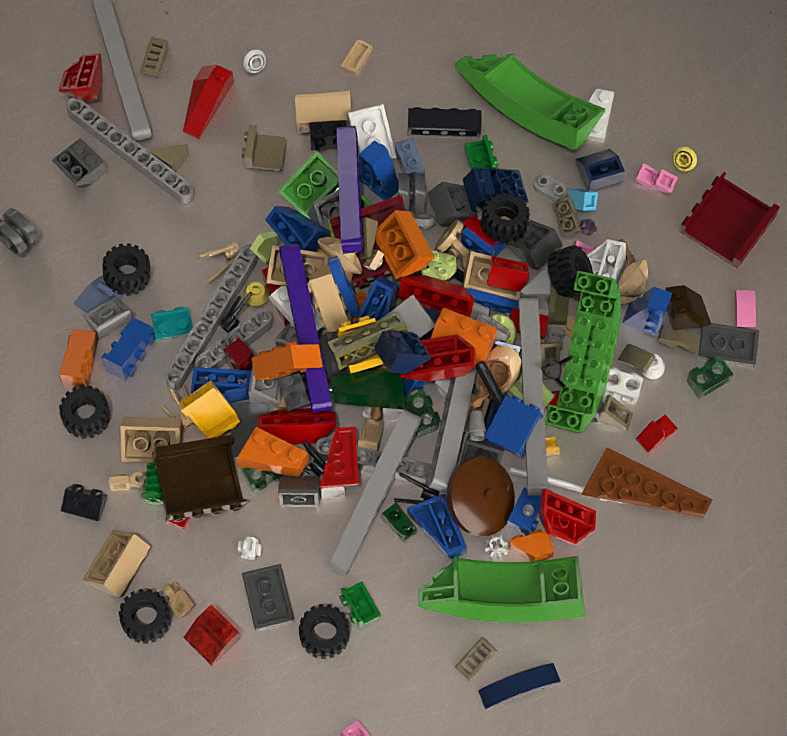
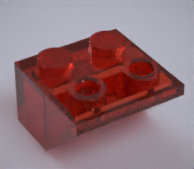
(212, 635)

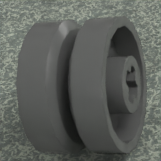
(413, 193)
(16, 231)

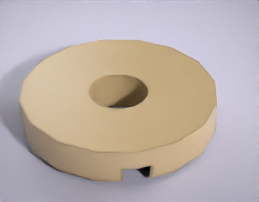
(449, 236)

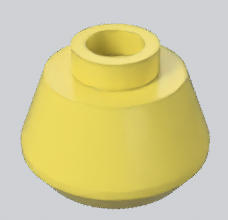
(684, 159)
(259, 296)

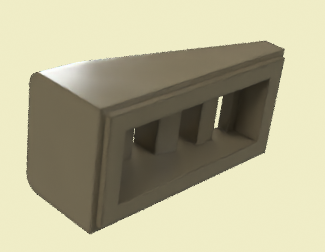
(158, 46)
(369, 230)
(492, 651)

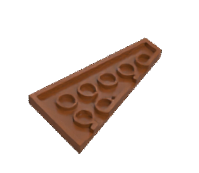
(632, 483)

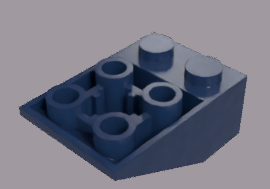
(484, 183)

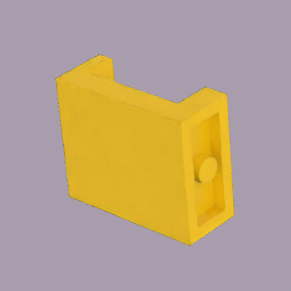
(369, 362)
(210, 411)

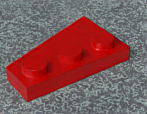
(342, 460)

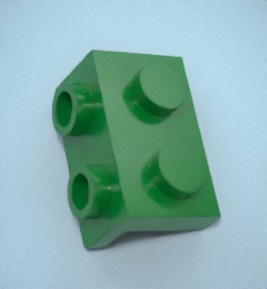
(480, 154)
(360, 604)

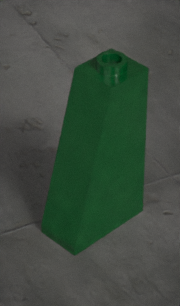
(369, 388)

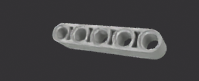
(252, 323)

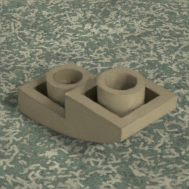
(567, 216)
(682, 337)
(636, 357)

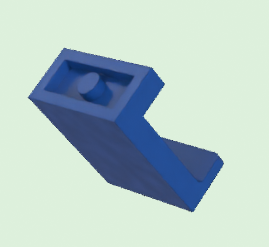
(513, 425)

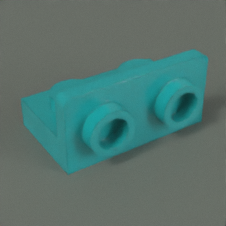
(171, 324)

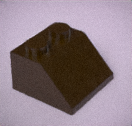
(686, 308)

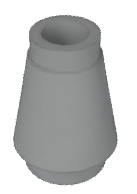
(476, 426)

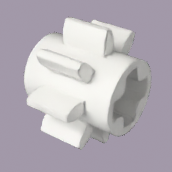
(492, 543)
(249, 548)

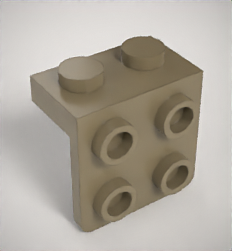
(263, 150)

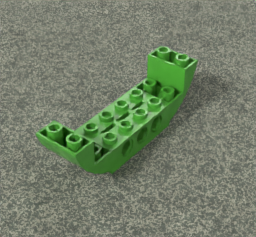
(592, 353)

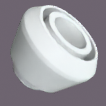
(254, 61)
(656, 368)

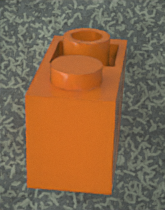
(532, 547)

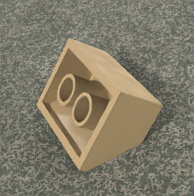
(321, 108)
(311, 260)
(476, 276)
(328, 299)
(143, 434)
(116, 563)

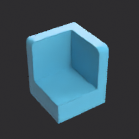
(584, 199)

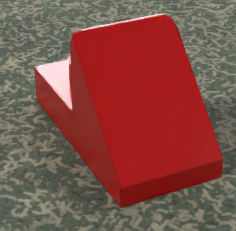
(656, 433)

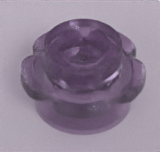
(587, 227)

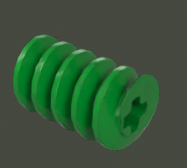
(151, 488)

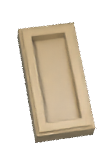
(356, 57)
(371, 433)

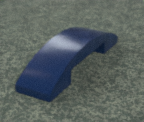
(518, 685)

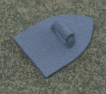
(96, 294)

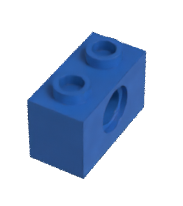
(518, 520)

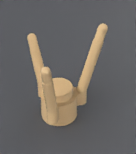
(229, 251)
(187, 423)

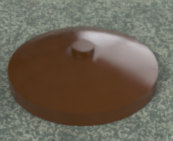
(480, 496)

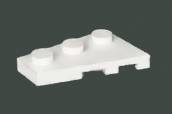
(603, 99)

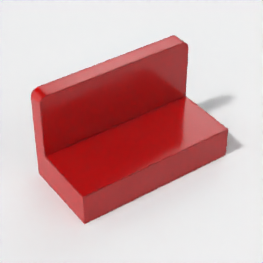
(507, 274)

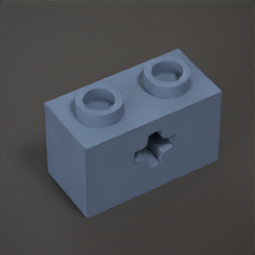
(408, 158)

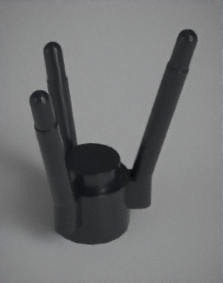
(230, 320)
(554, 370)
(317, 465)
(426, 494)

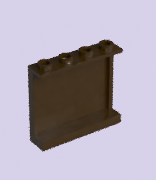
(197, 478)

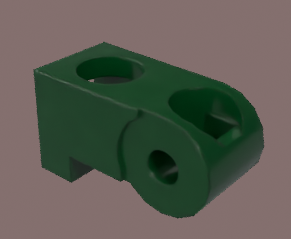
(399, 522)

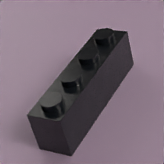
(444, 122)

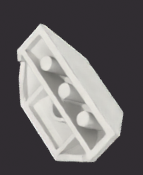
(608, 259)

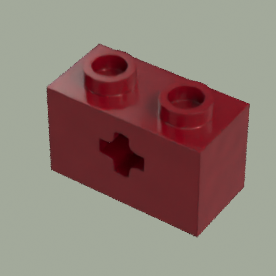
(238, 356)

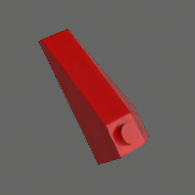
(206, 96)

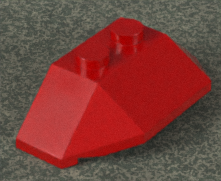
(83, 78)
(437, 294)
(449, 359)
(298, 424)
(565, 517)

